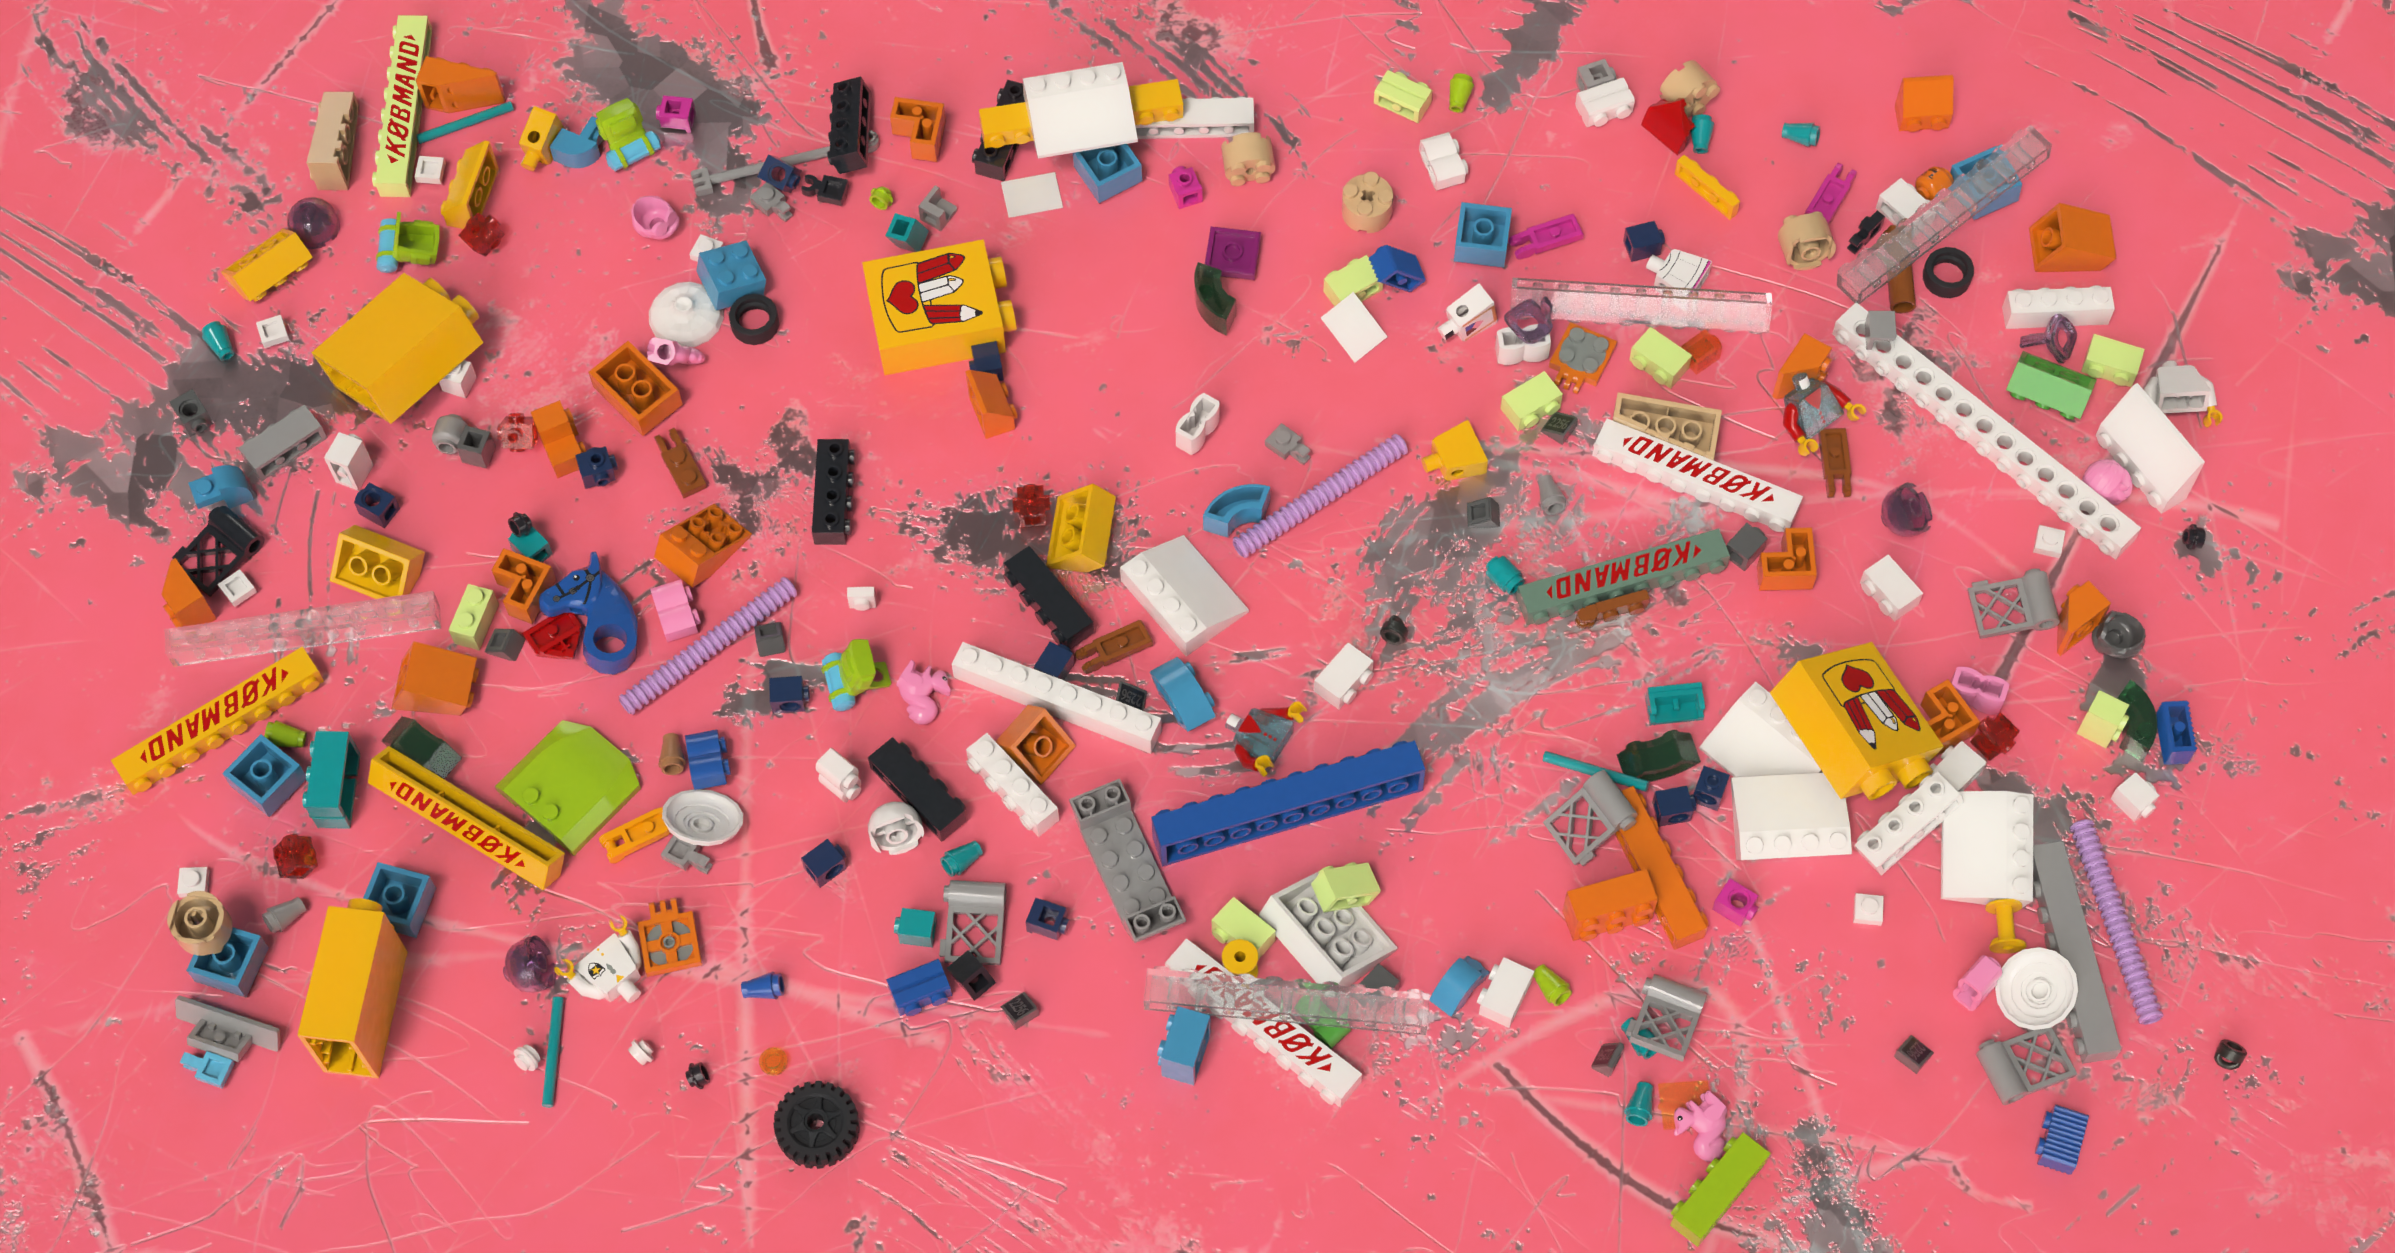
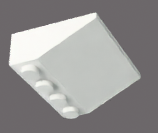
(1079, 110)
(2150, 449)
(1182, 593)
(1758, 739)
(1788, 817)
(1988, 848)
(1327, 944)

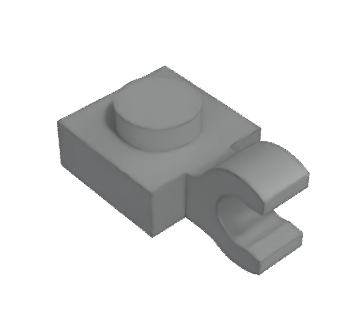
(771, 200)
(1286, 443)
(683, 854)

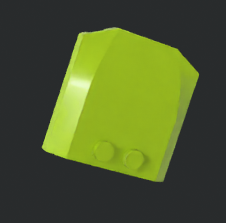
(571, 784)

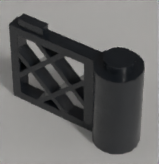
(233, 534)

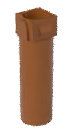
(1901, 288)

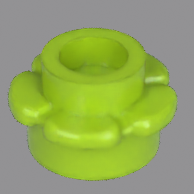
(881, 198)

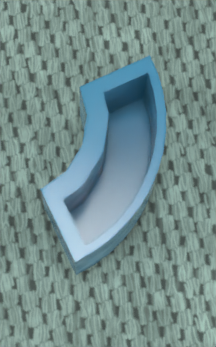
(1236, 507)
(1183, 693)

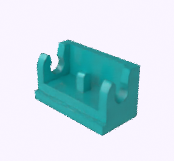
(1675, 703)

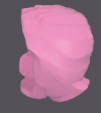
(654, 218)
(2109, 480)

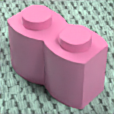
(674, 610)
(1980, 691)
(1978, 982)

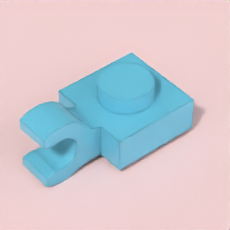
(210, 1069)

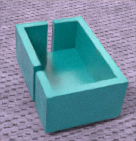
(328, 793)

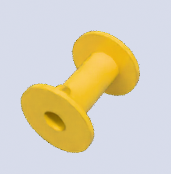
(2006, 941)
(1240, 957)

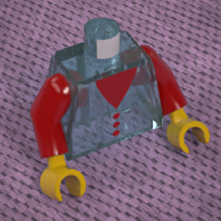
(1812, 408)
(1263, 735)

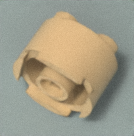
(1691, 84)
(1248, 158)
(1367, 203)
(1806, 240)
(200, 923)

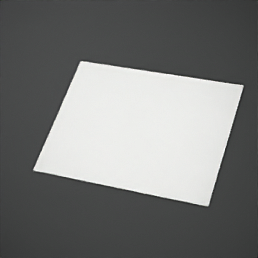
(1031, 194)
(1354, 327)

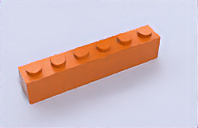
(1647, 851)

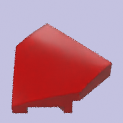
(1669, 123)
(555, 636)

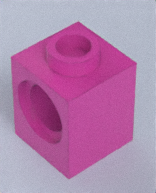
(1731, 892)

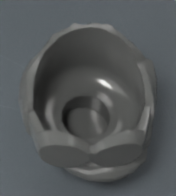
(2119, 637)

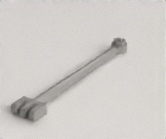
(703, 181)

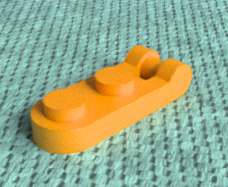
(635, 834)

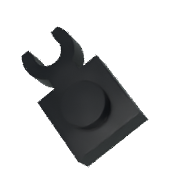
(829, 190)
(1868, 229)

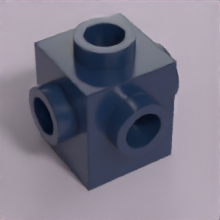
(596, 467)

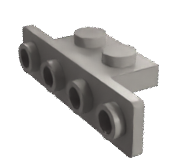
(224, 1031)

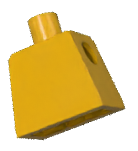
(538, 136)
(1456, 454)

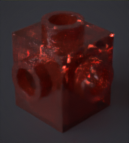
(482, 233)
(517, 432)
(1031, 505)
(2000, 734)
(295, 856)

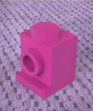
(676, 113)
(1185, 187)

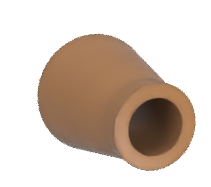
(671, 756)

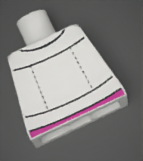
(1680, 270)

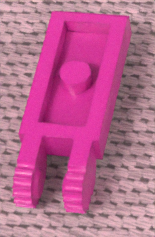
(1831, 193)
(1547, 236)

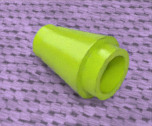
(1460, 90)
(285, 735)
(1552, 986)

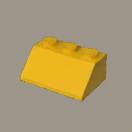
(471, 185)
(267, 265)
(1081, 529)
(375, 563)

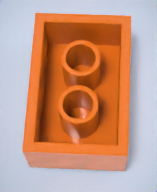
(635, 388)
(1610, 905)

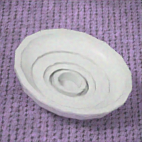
(685, 315)
(702, 817)
(2037, 988)

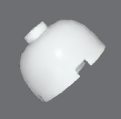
(895, 828)

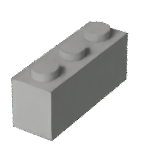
(282, 442)

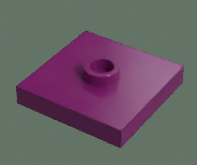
(1233, 252)

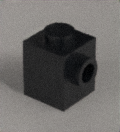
(971, 975)

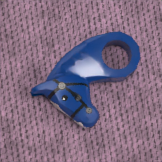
(608, 612)

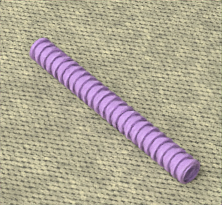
(1320, 495)
(708, 645)
(2116, 922)

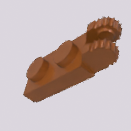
(1835, 459)
(681, 465)
(1611, 609)
(1115, 646)

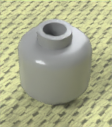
(448, 433)

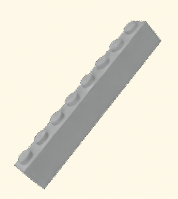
(2069, 937)

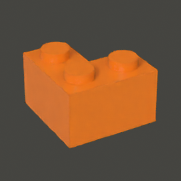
(922, 122)
(558, 435)
(1792, 567)
(525, 582)
(1949, 715)

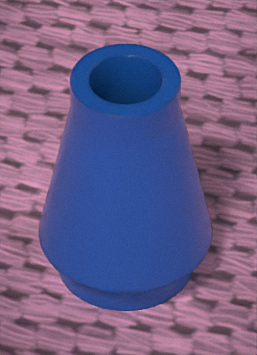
(765, 986)

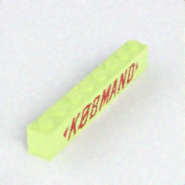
(403, 107)

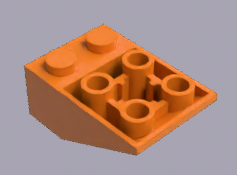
(457, 86)
(700, 544)

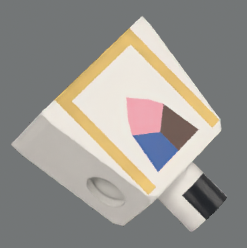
(1469, 315)

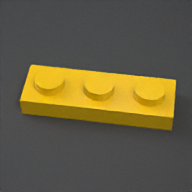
(1707, 187)

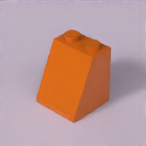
(2072, 240)
(435, 681)

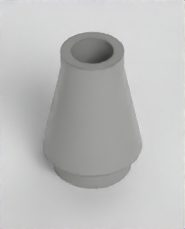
(1551, 497)
(282, 915)

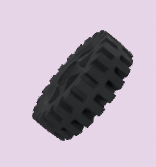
(819, 1145)

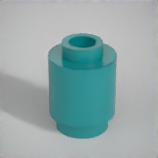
(1504, 574)

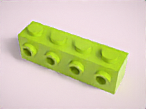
(1719, 1189)

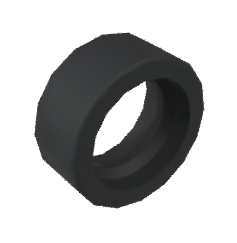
(1955, 257)
(751, 302)

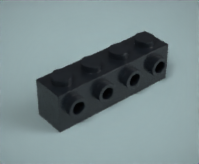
(849, 125)
(996, 161)
(831, 492)
(1048, 598)
(917, 788)

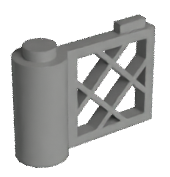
(2035, 599)
(1607, 803)
(974, 899)
(1674, 1002)
(2006, 1071)

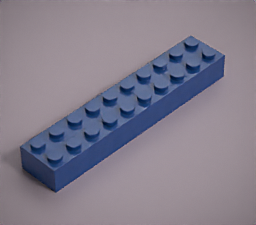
(1288, 802)

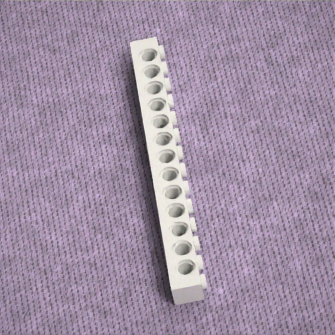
(1999, 432)

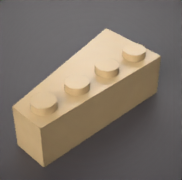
(333, 141)
(1673, 422)

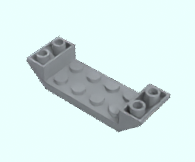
(1125, 861)

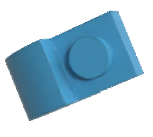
(576, 149)
(225, 484)
(1458, 985)

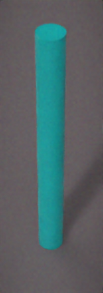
(464, 122)
(1590, 769)
(552, 1052)

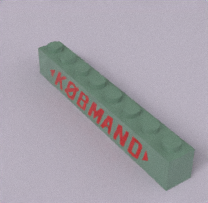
(1623, 575)

